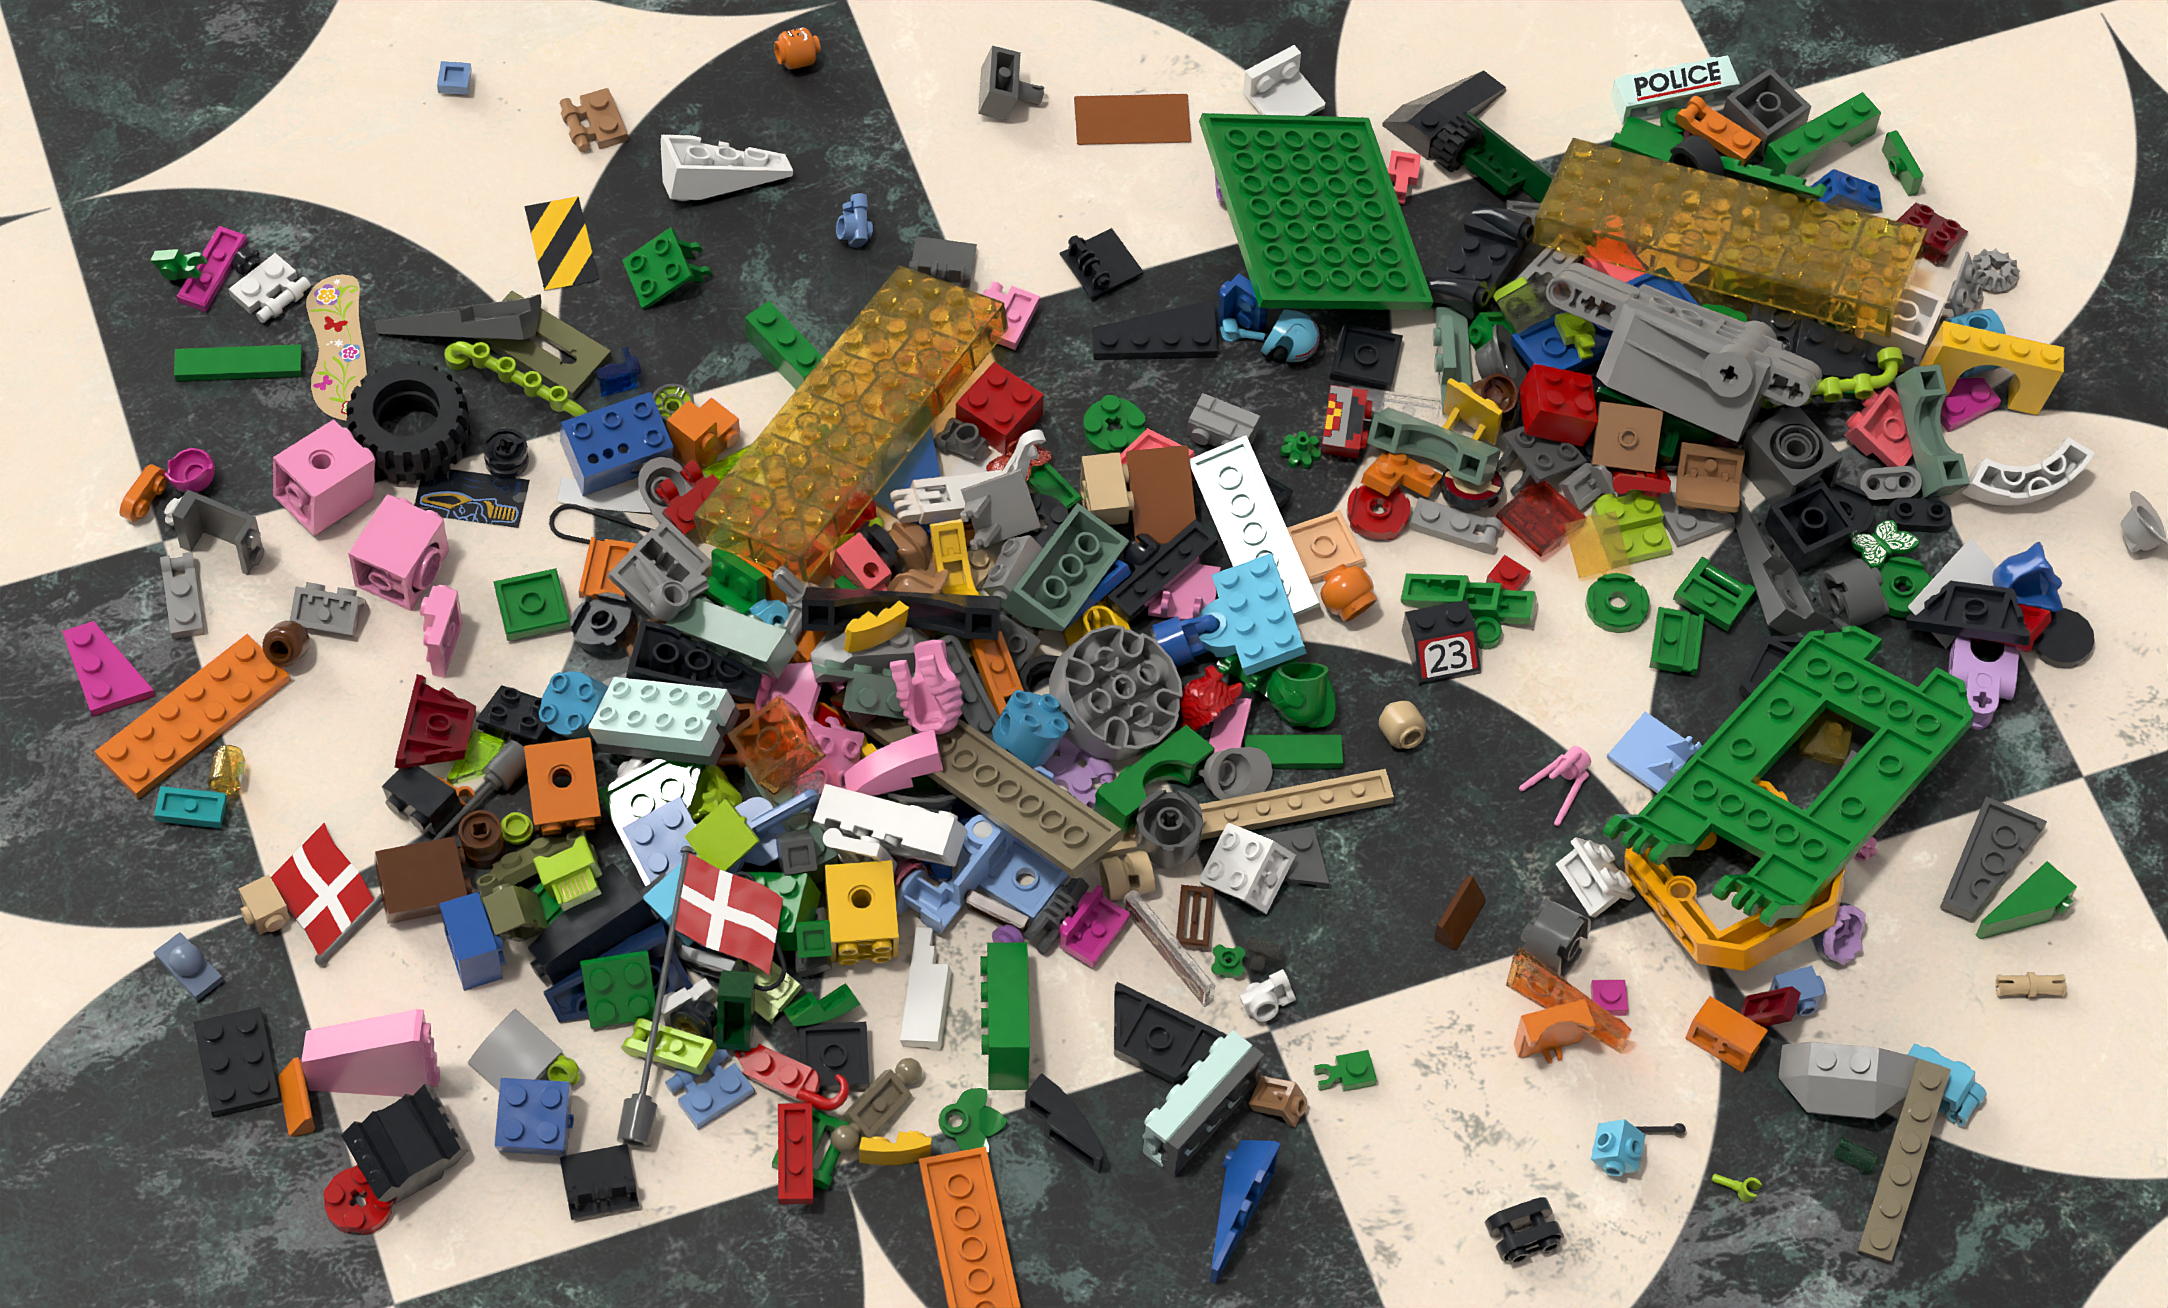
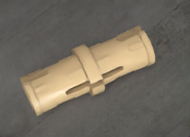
(2030, 985)

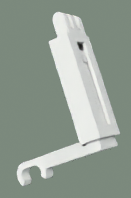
(941, 497)

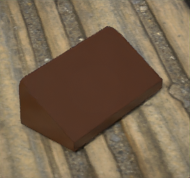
(1460, 914)

